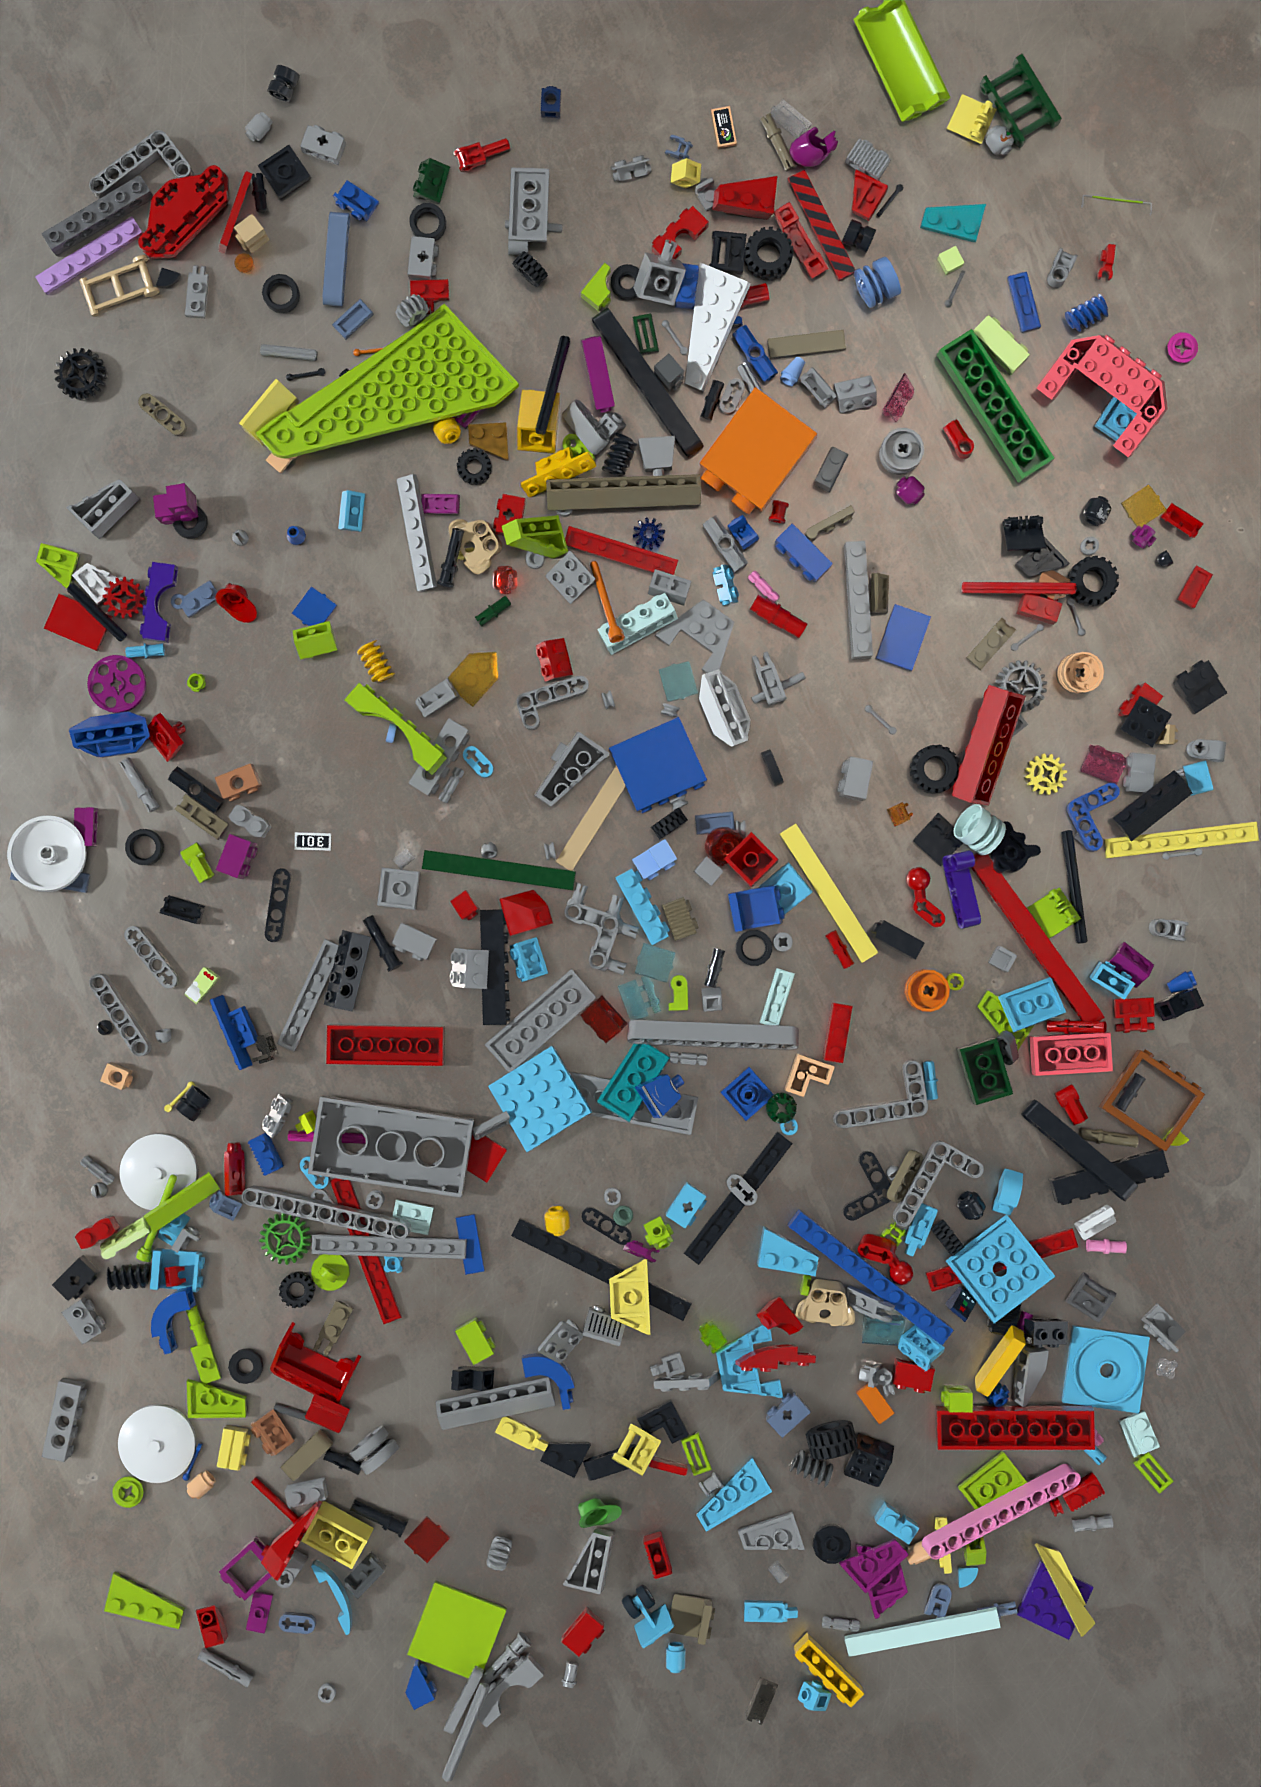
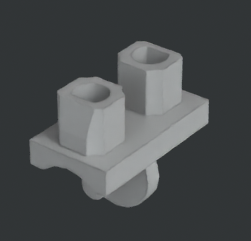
(875, 1375)

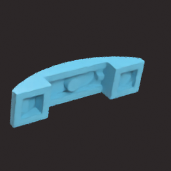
(325, 1573)

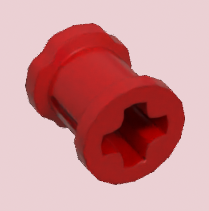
(778, 512)

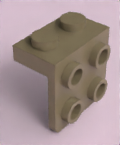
(692, 1617)

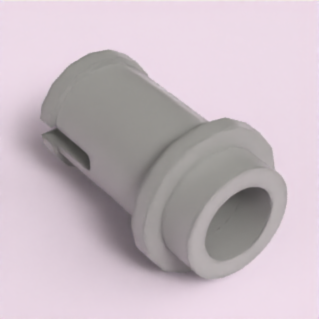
(570, 1674)

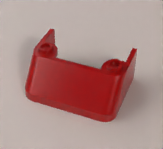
(310, 1369)

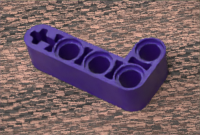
(961, 888)

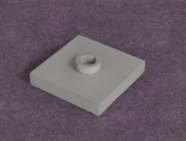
(398, 888)

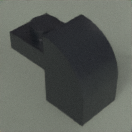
(1179, 1004)
(472, 1378)

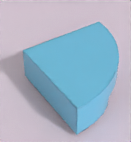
(966, 1575)

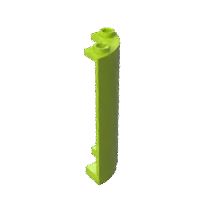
(901, 58)

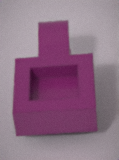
(636, 1248)

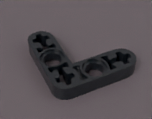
(877, 1188)

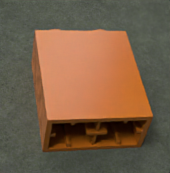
(756, 452)

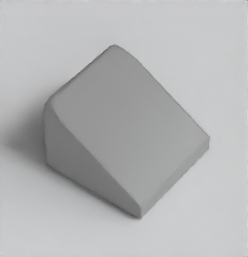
(711, 999)

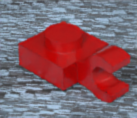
(1107, 257)

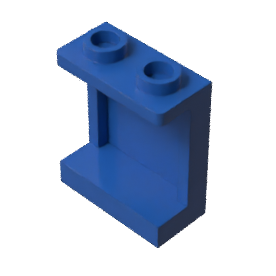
(756, 908)

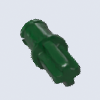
(493, 610)

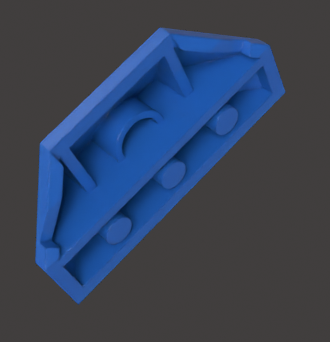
(110, 734)

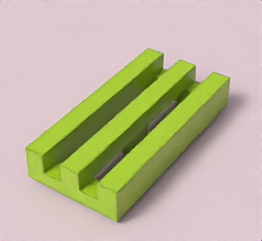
(690, 1438)
(1142, 1459)

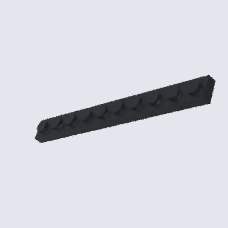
(594, 1265)

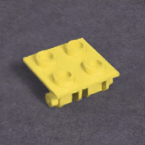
(972, 118)

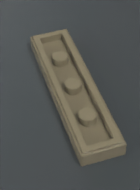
(806, 344)

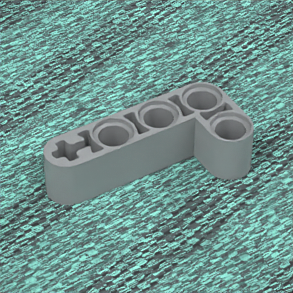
(551, 689)

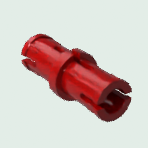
(839, 949)

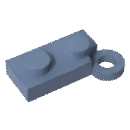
(197, 599)

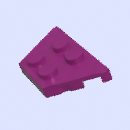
(887, 1589)

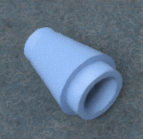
(792, 372)

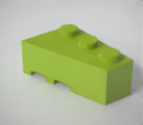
(537, 535)

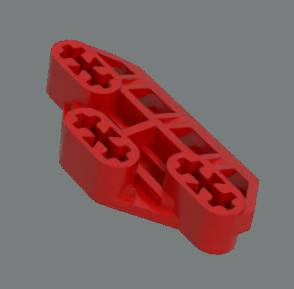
(182, 210)

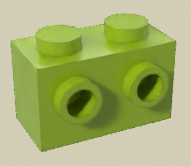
(314, 640)
(475, 1340)

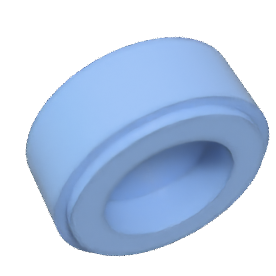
(391, 733)

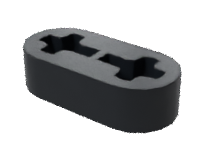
(772, 767)

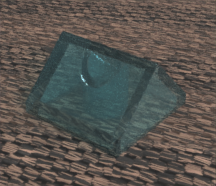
(883, 1332)

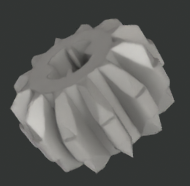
(412, 310)
(499, 1553)

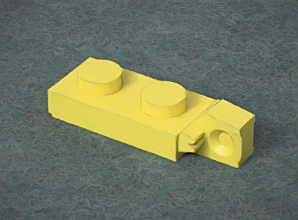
(521, 1433)
(945, 1562)

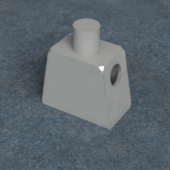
(657, 454)

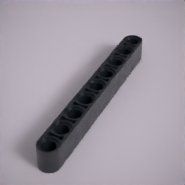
(647, 382)

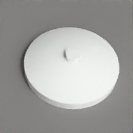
(46, 853)
(149, 1165)
(157, 1443)

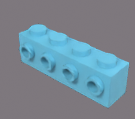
(642, 907)

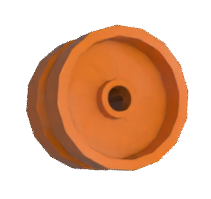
(937, 986)

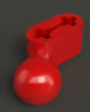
(918, 880)
(883, 1251)

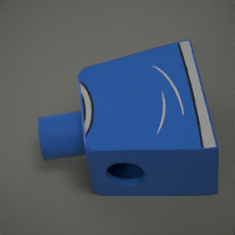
(660, 1093)

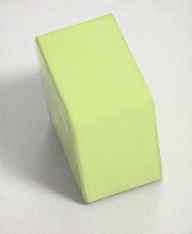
(950, 260)

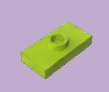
(206, 1363)

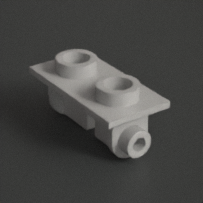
(623, 169)
(818, 387)

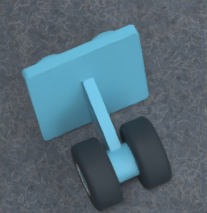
(654, 1623)

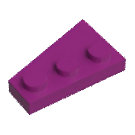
(874, 1563)

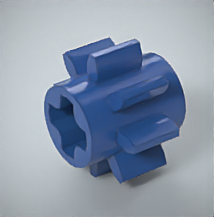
(998, 1396)

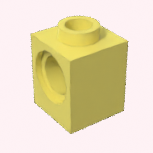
(686, 173)

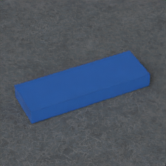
(1024, 302)
(468, 1230)

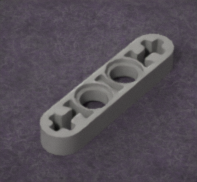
(153, 955)
(463, 1699)

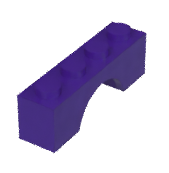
(162, 578)

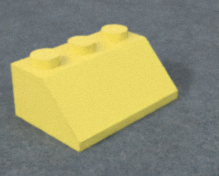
(269, 406)
(337, 1534)

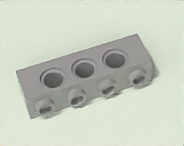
(450, 729)
(52, 1447)

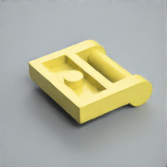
(642, 1453)

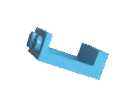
(190, 1260)

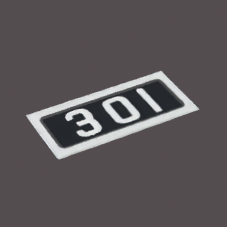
(312, 841)

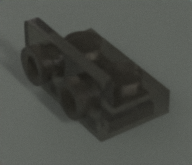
(265, 1044)

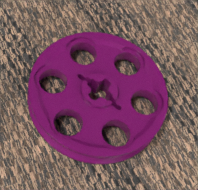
(122, 676)

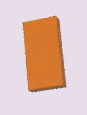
(875, 1403)

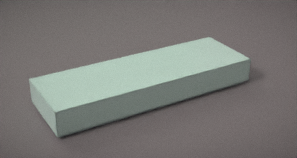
(777, 997)

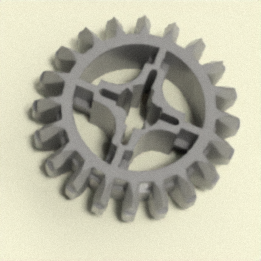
(1023, 677)

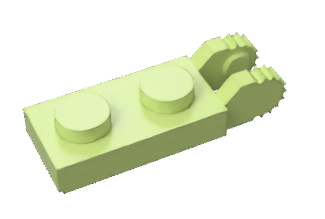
(124, 1238)

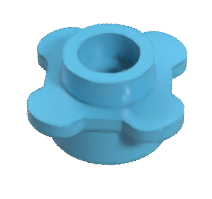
(396, 1267)

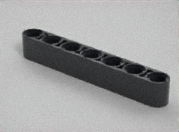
(1079, 1150)

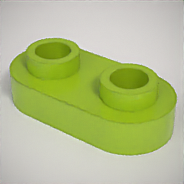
(579, 448)

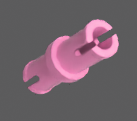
(1106, 1246)

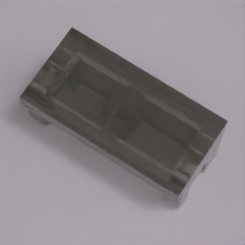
(761, 1700)

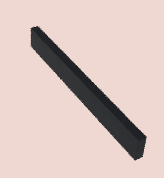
(732, 1205)

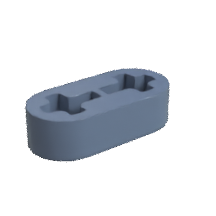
(298, 1618)

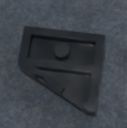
(1042, 560)
(565, 1456)

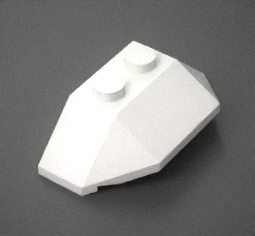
(724, 708)

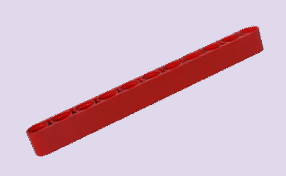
(1036, 940)

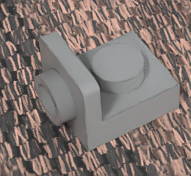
(705, 192)
(611, 423)
(182, 1240)

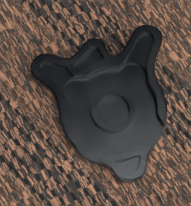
(1012, 851)

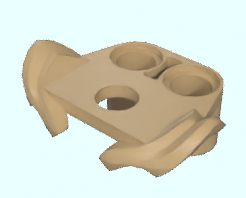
(480, 558)
(840, 1311)

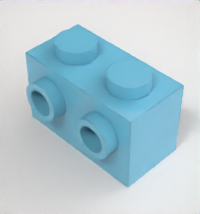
(1112, 980)

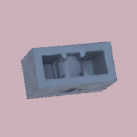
(783, 1423)

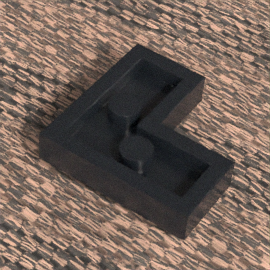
(666, 1417)

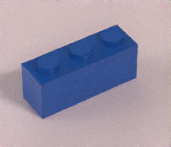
(803, 553)

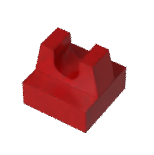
(171, 1276)

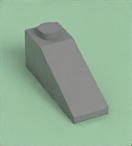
(1028, 1371)

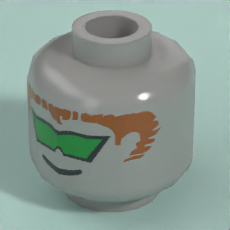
(999, 140)

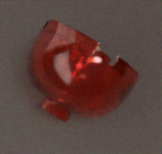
(721, 843)

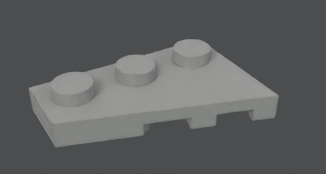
(684, 1384)

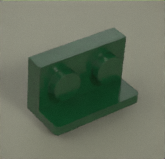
(431, 180)

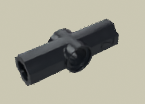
(187, 782)

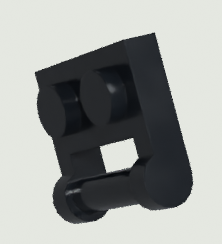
(734, 251)

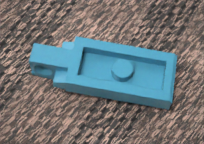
(920, 1228)
(768, 1611)

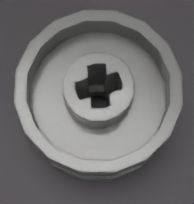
(905, 461)
(374, 1450)

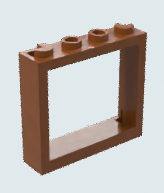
(1164, 1068)

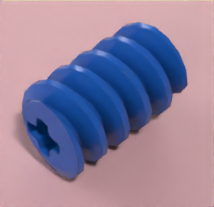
(1087, 312)

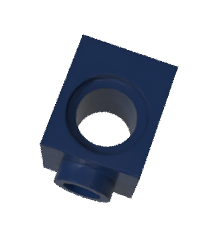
(550, 110)

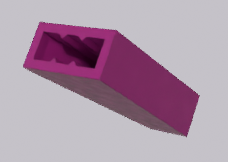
(598, 373)

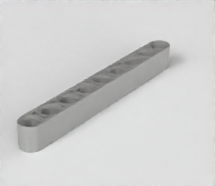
(713, 1034)
(317, 1212)

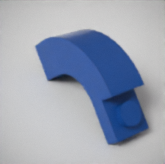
(162, 1318)
(539, 1364)

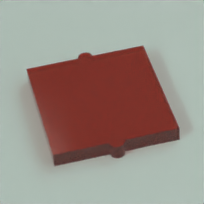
(426, 1539)

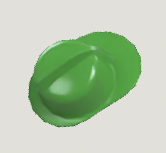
(596, 1513)

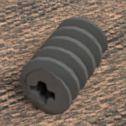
(812, 1467)

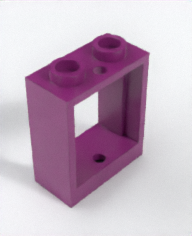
(256, 1547)

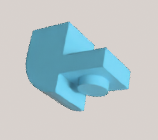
(1008, 1192)

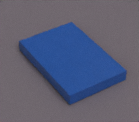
(903, 637)

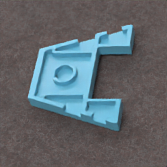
(741, 1381)

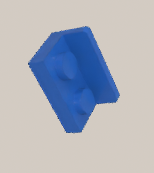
(356, 201)

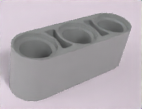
(586, 427)

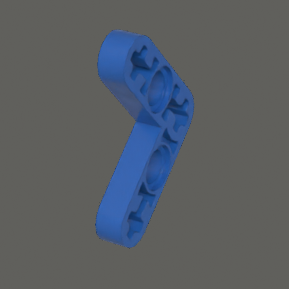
(1085, 808)

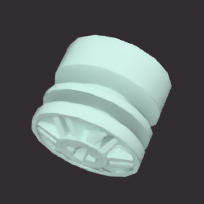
(979, 829)

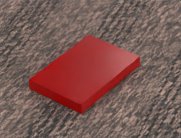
(75, 623)

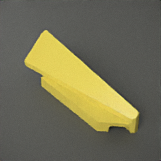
(1066, 1588)

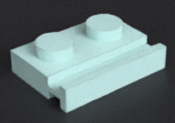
(416, 1214)
(1139, 1433)

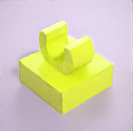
(307, 1122)

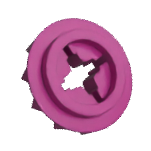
(1189, 343)

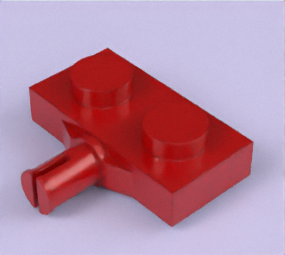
(430, 291)

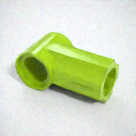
(195, 858)

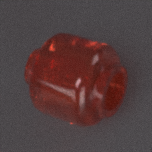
(504, 579)

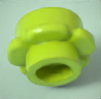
(196, 677)

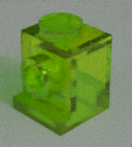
(712, 1336)

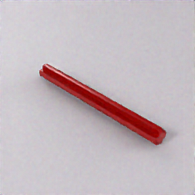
(1019, 587)

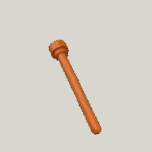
(615, 632)

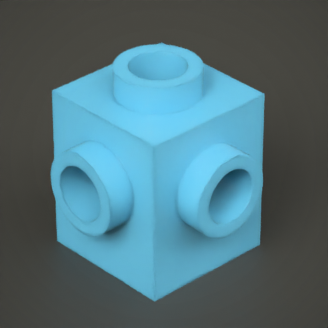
(814, 1695)

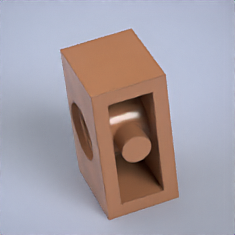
(226, 782)

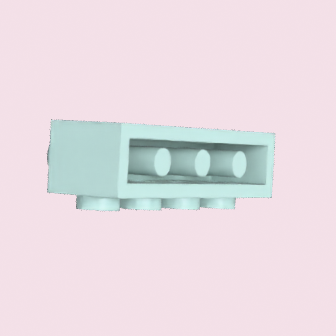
(640, 622)

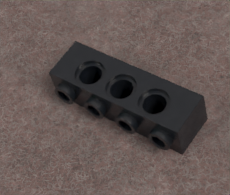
(351, 979)

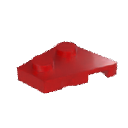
(867, 195)

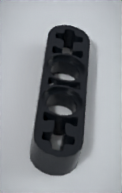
(280, 905)

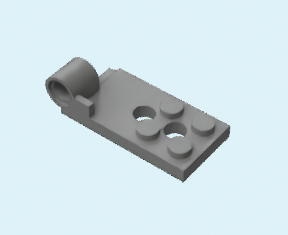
(527, 223)

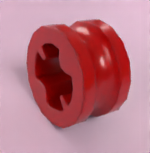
(1056, 1507)

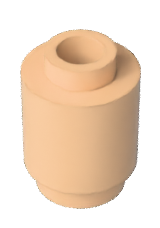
(200, 1485)
(917, 1554)

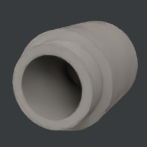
(258, 127)

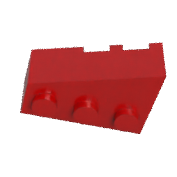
(747, 198)

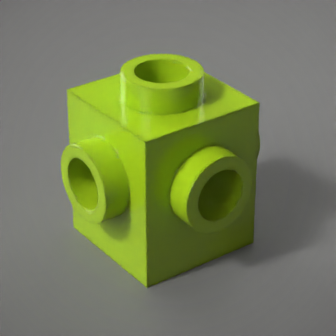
(658, 1233)

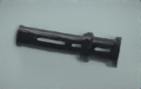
(449, 566)
(386, 951)
(387, 1521)

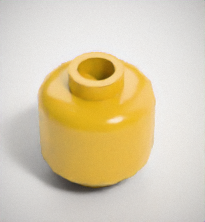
(447, 430)
(557, 1220)

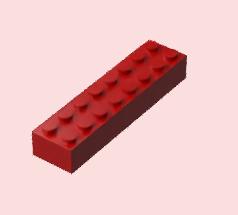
(1016, 1428)

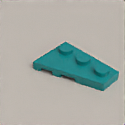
(954, 221)

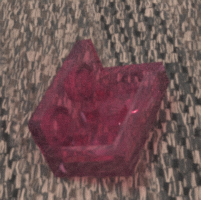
(1103, 764)

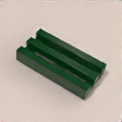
(642, 317)

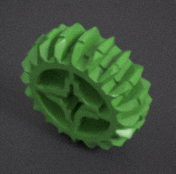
(292, 1241)

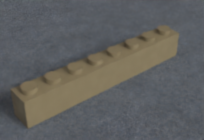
(623, 492)

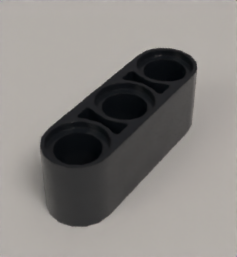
(603, 1464)

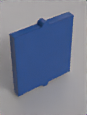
(314, 608)

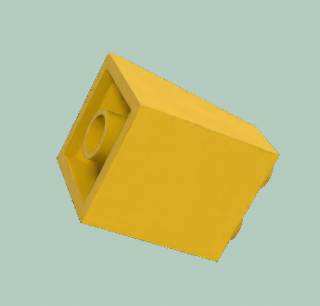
(528, 416)

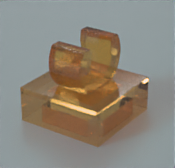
(899, 813)

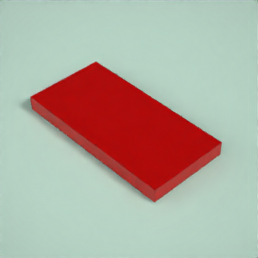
(235, 212)

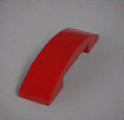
(802, 245)

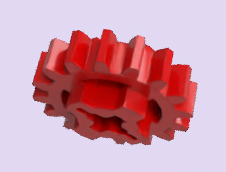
(123, 589)

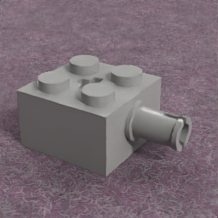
(660, 276)

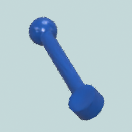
(186, 1476)

